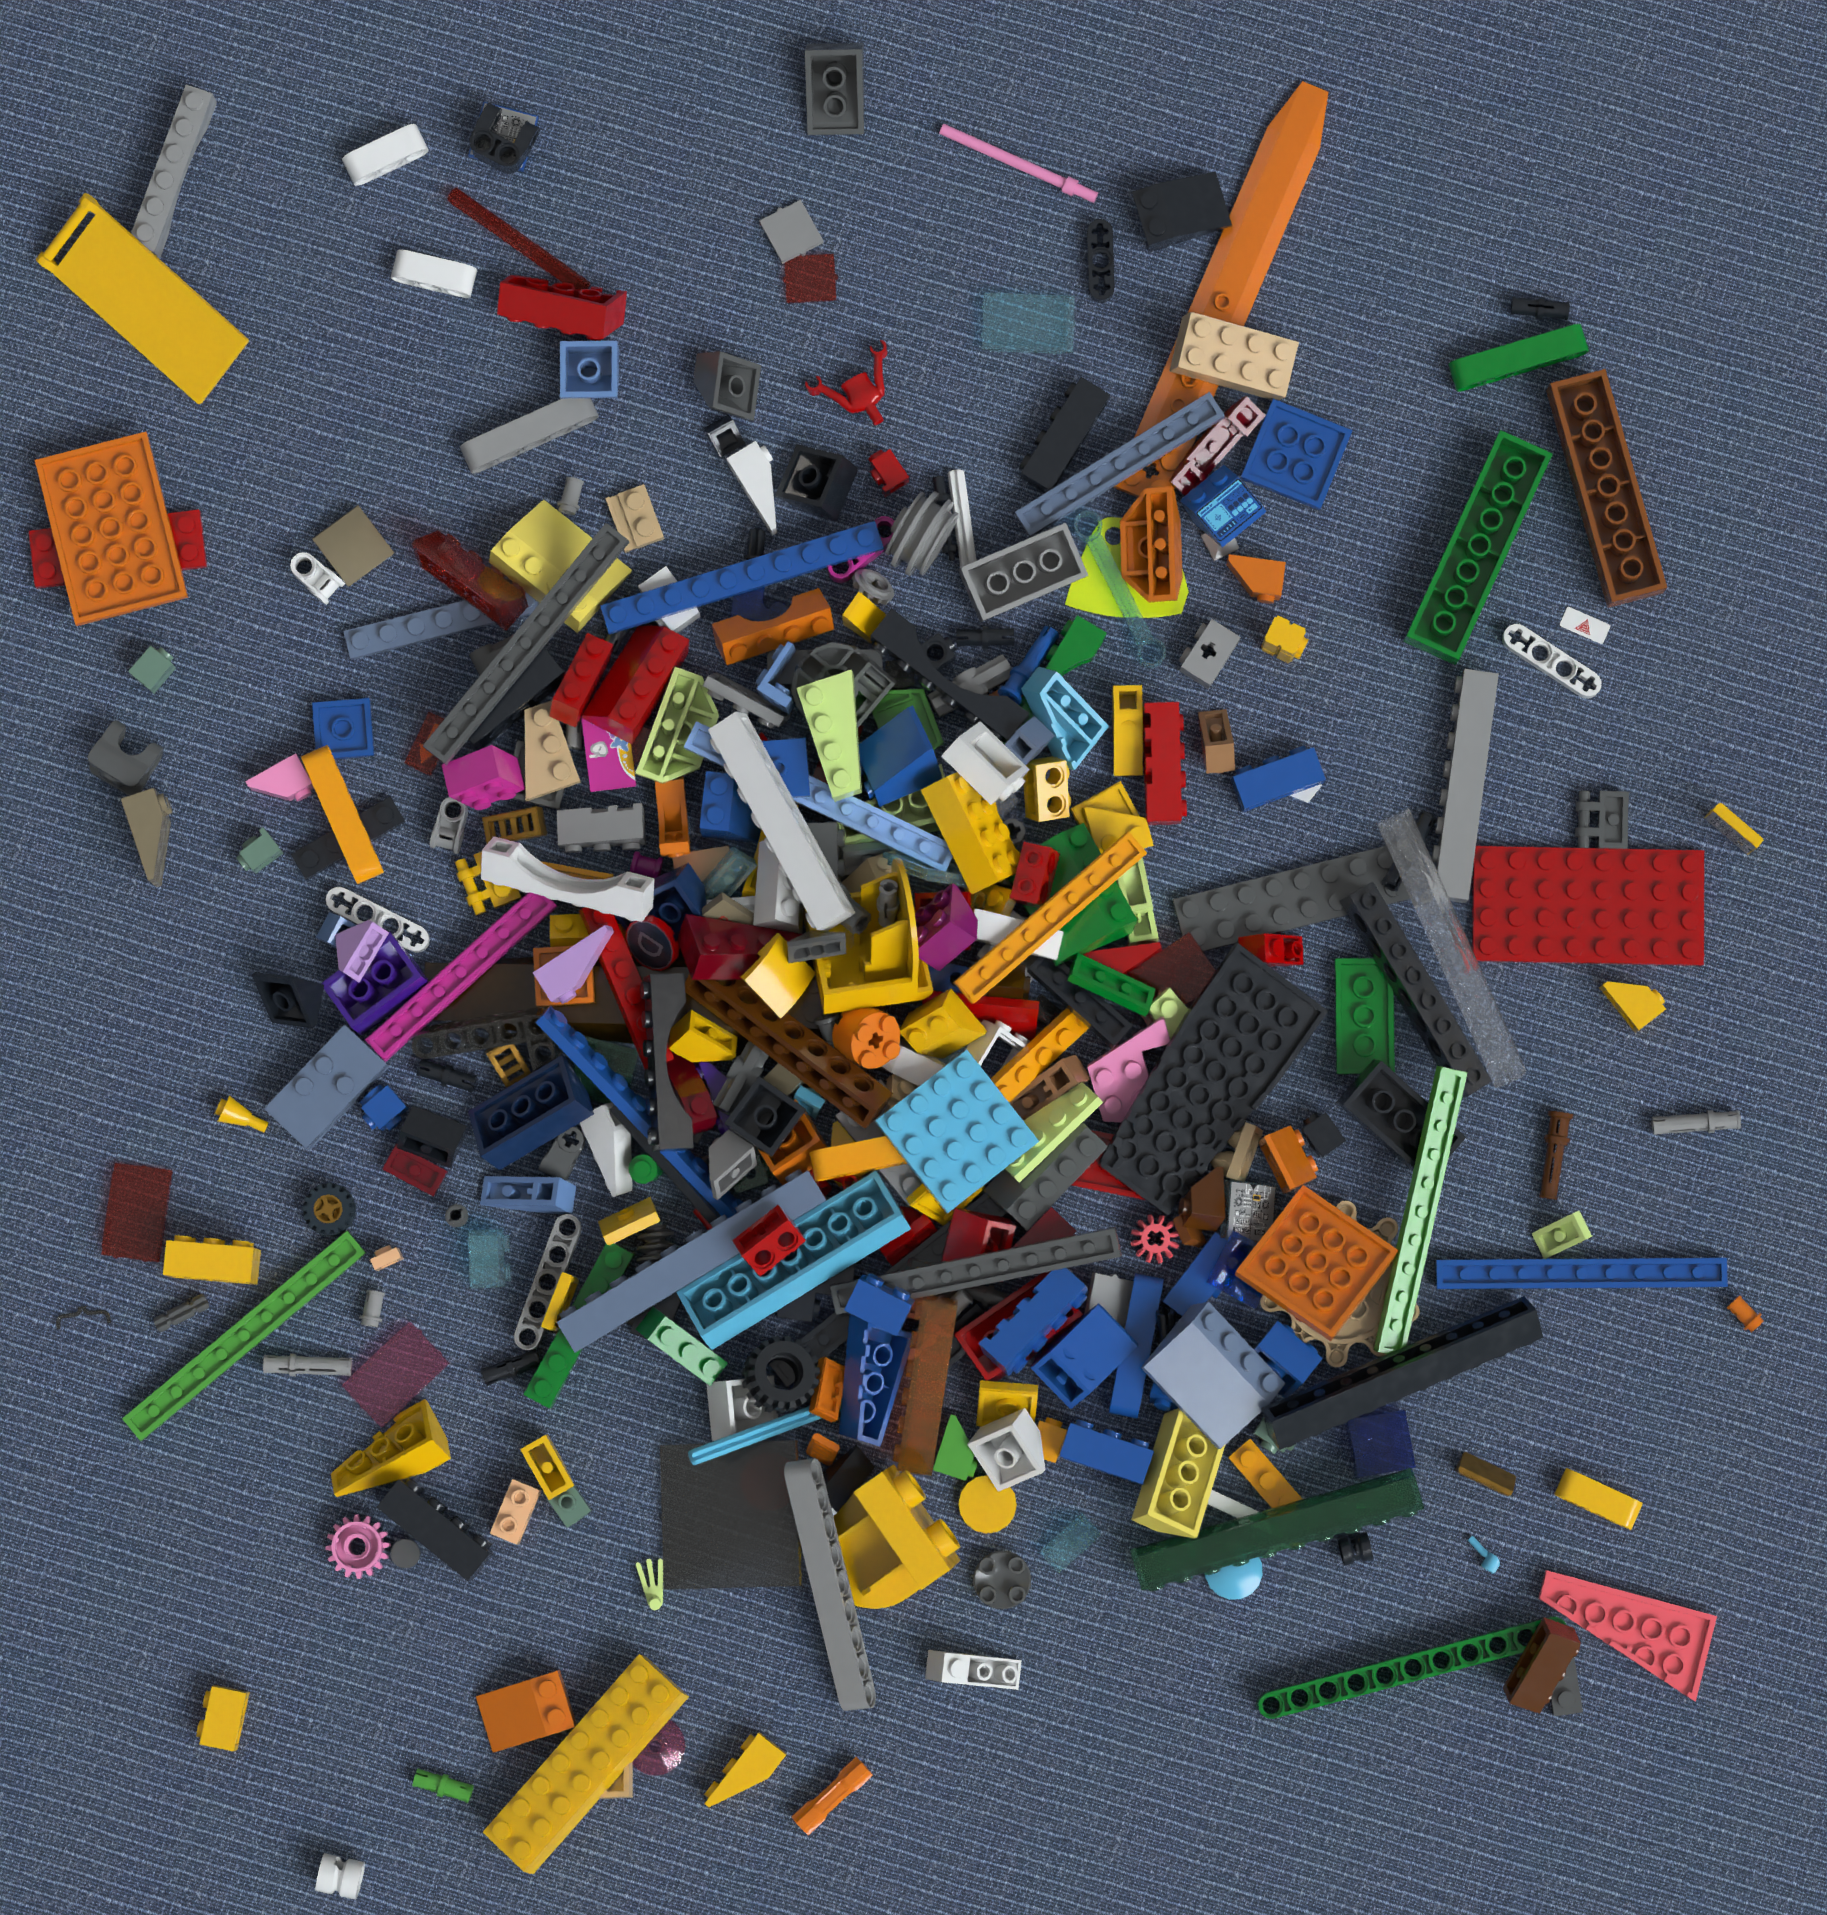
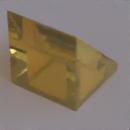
(978, 899)

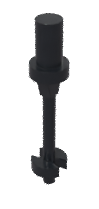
(939, 487)

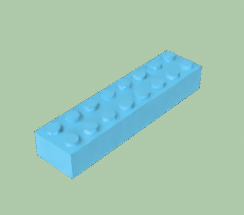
(836, 1238)

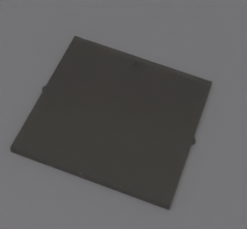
(729, 1518)

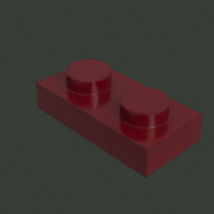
(415, 1170)

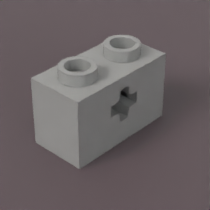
(1206, 670)

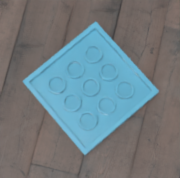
(956, 1131)

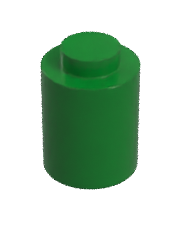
(644, 1169)

